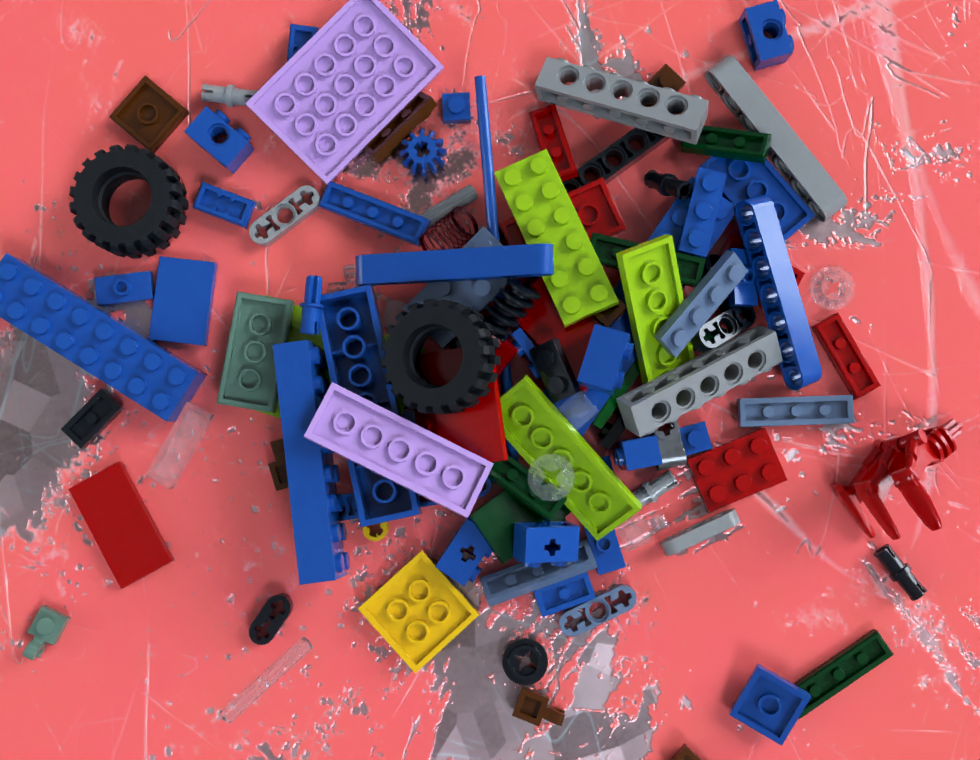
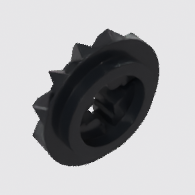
(528, 674)

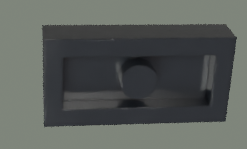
(555, 370)
(92, 418)
(611, 432)

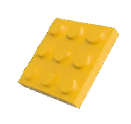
(418, 611)

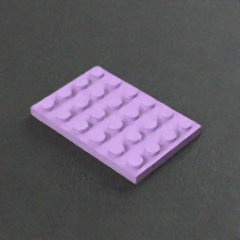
(345, 86)

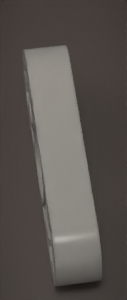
(274, 235)
(700, 532)

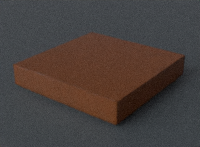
(149, 114)

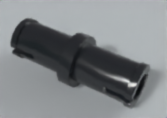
(668, 184)
(900, 572)

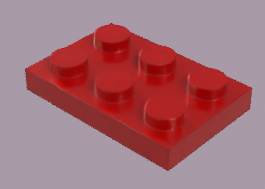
(736, 469)

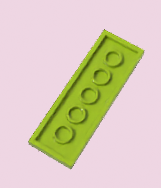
(549, 217)
(651, 296)
(539, 429)

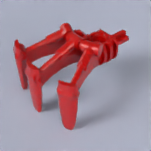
(899, 463)

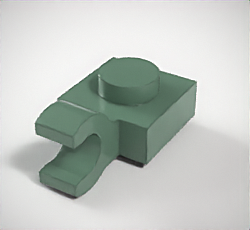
(46, 629)

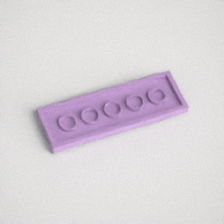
(398, 450)

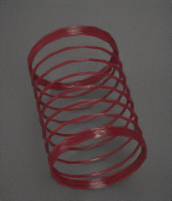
(455, 223)

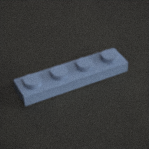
(701, 303)
(795, 410)
(522, 580)

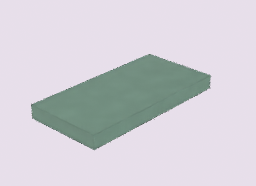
(249, 363)

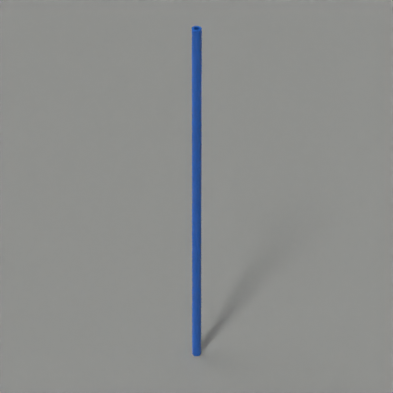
(491, 204)

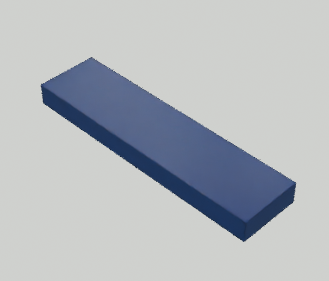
(374, 213)

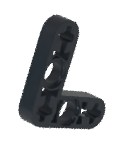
(729, 316)

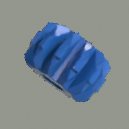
(421, 142)

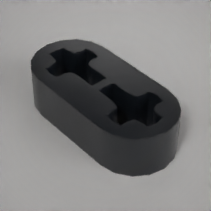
(266, 614)

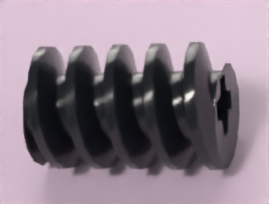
(511, 307)

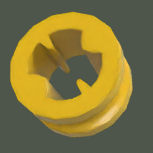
(367, 532)

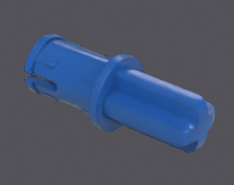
(311, 307)

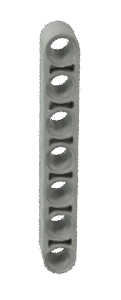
(786, 149)

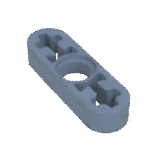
(608, 615)

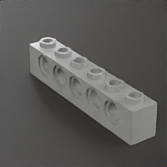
(630, 111)
(699, 380)

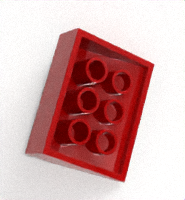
(476, 428)

